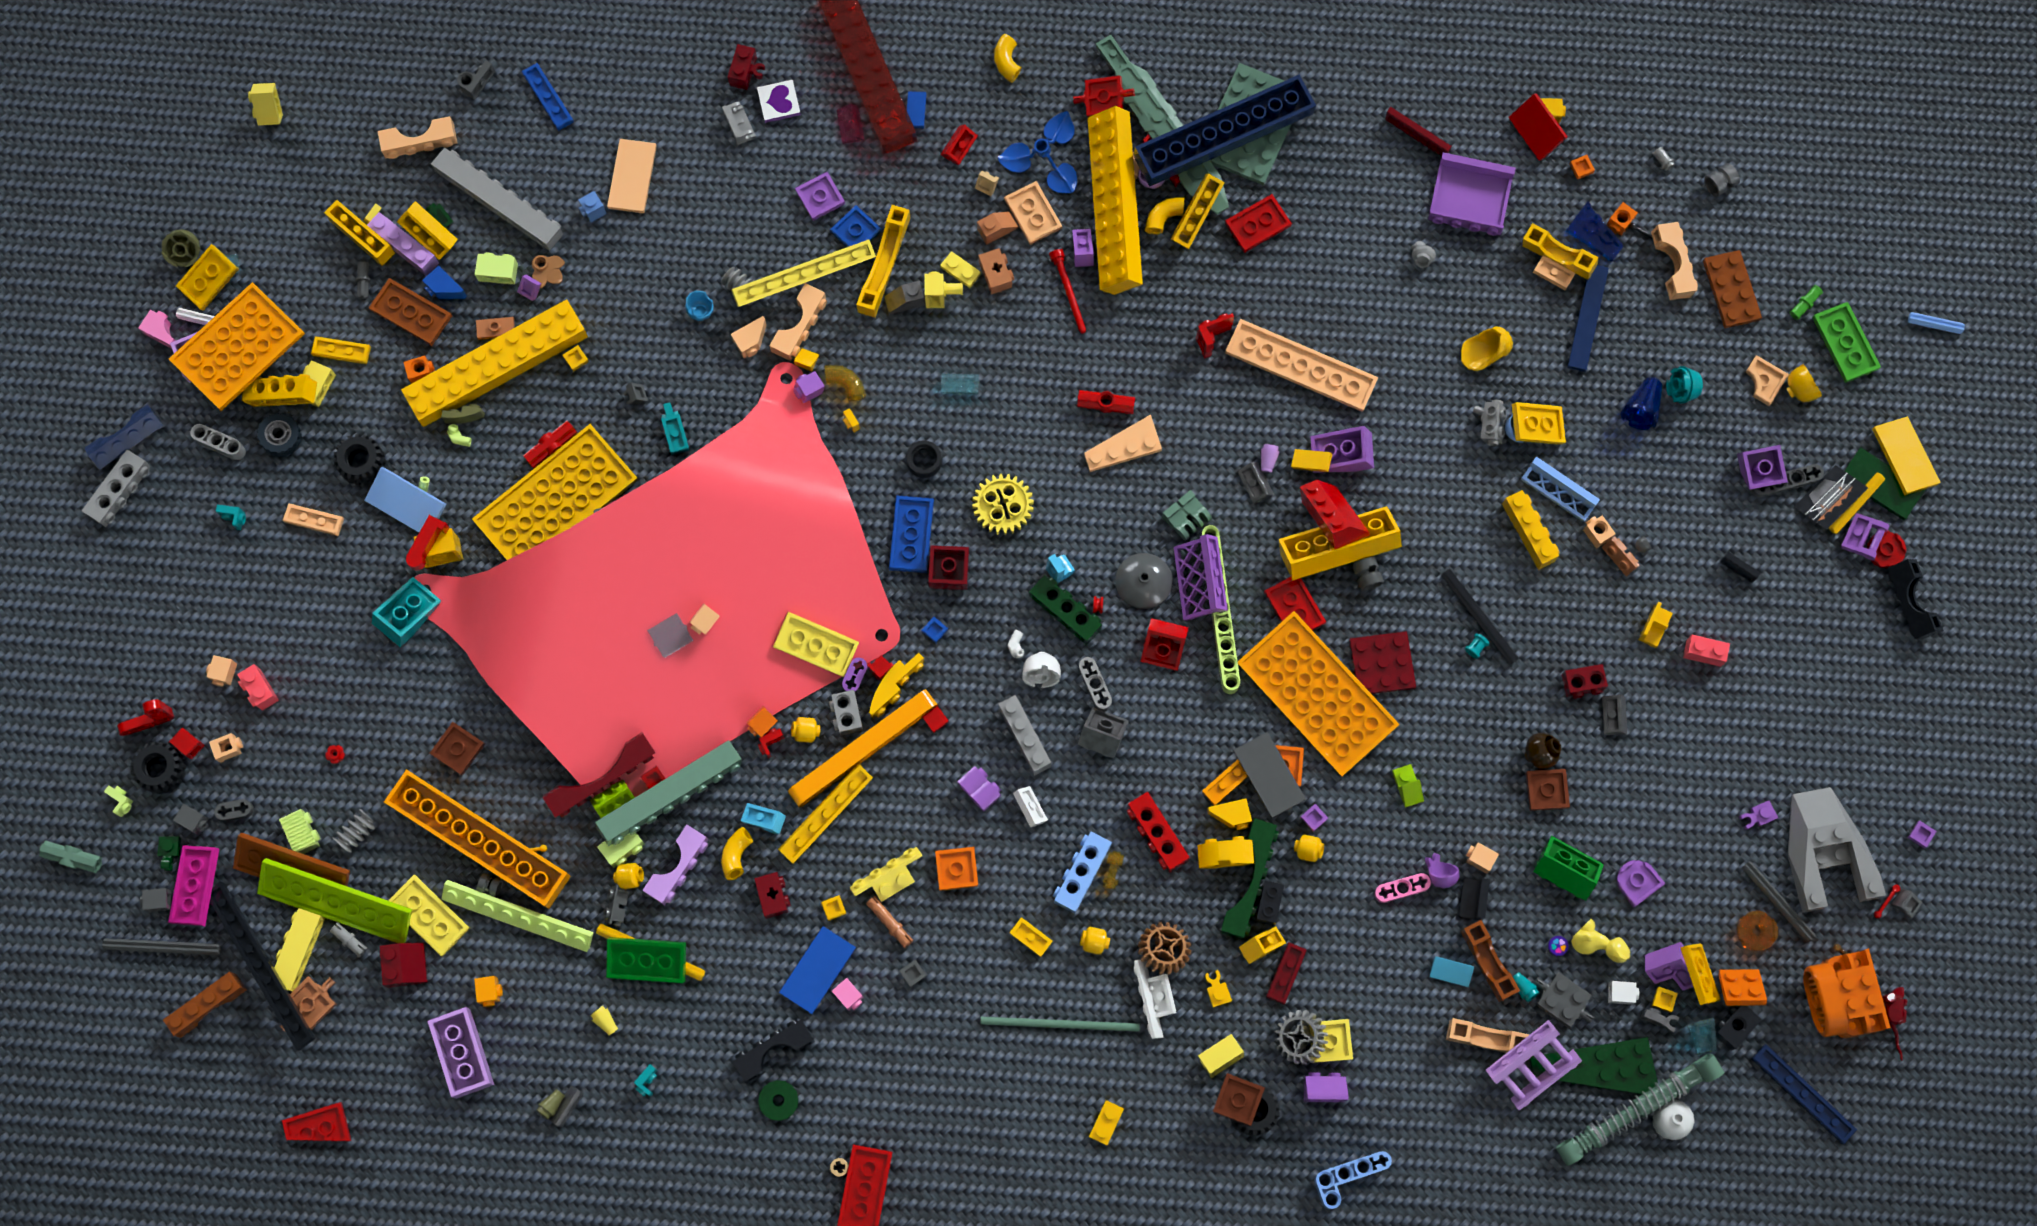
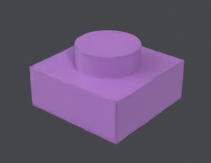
(529, 287)
(1314, 817)
(1922, 834)

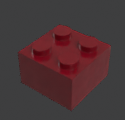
(948, 567)

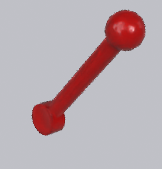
(1895, 888)

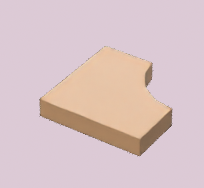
(1766, 379)

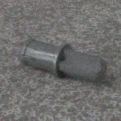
(363, 280)

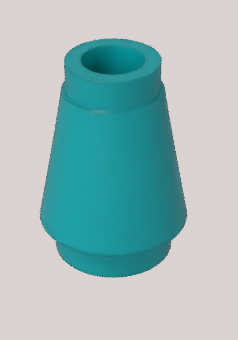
(1527, 989)

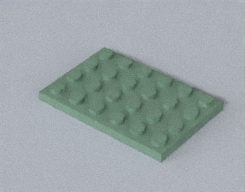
(1257, 157)

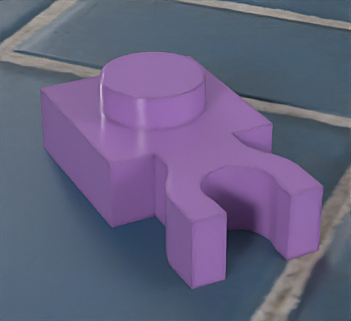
(1761, 814)

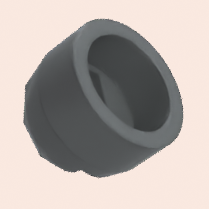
(1642, 545)

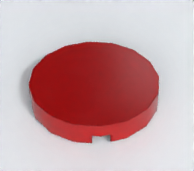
(1890, 550)

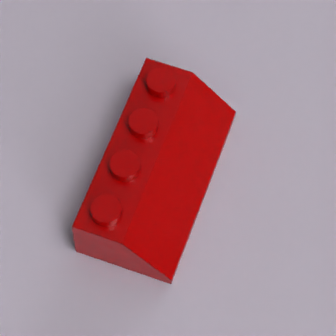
(1332, 513)

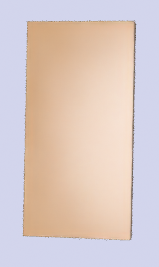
(632, 176)

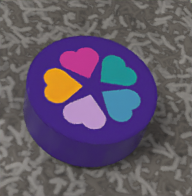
(1558, 946)

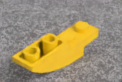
(888, 689)

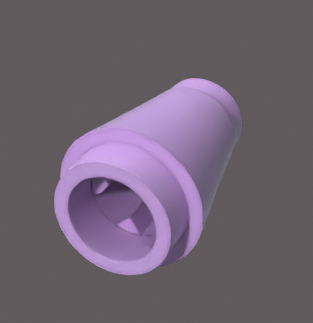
(1269, 455)

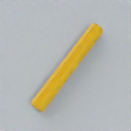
(1873, 484)

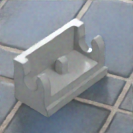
(738, 123)

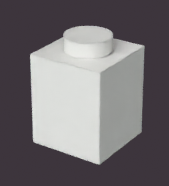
(1622, 992)

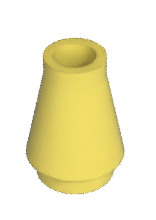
(604, 1020)

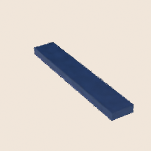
(1587, 319)
(1804, 1094)

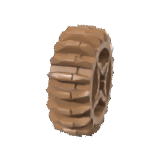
(1159, 933)

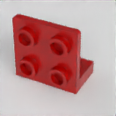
(1209, 329)

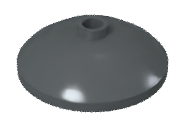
(1139, 592)

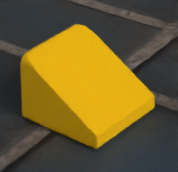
(806, 359)

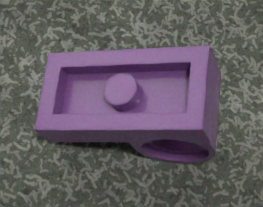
(1083, 248)

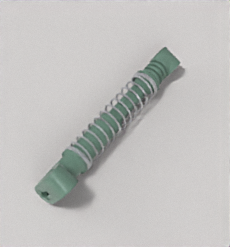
(1678, 1083)

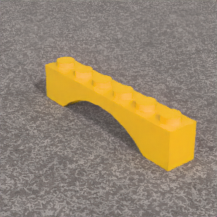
(891, 241)

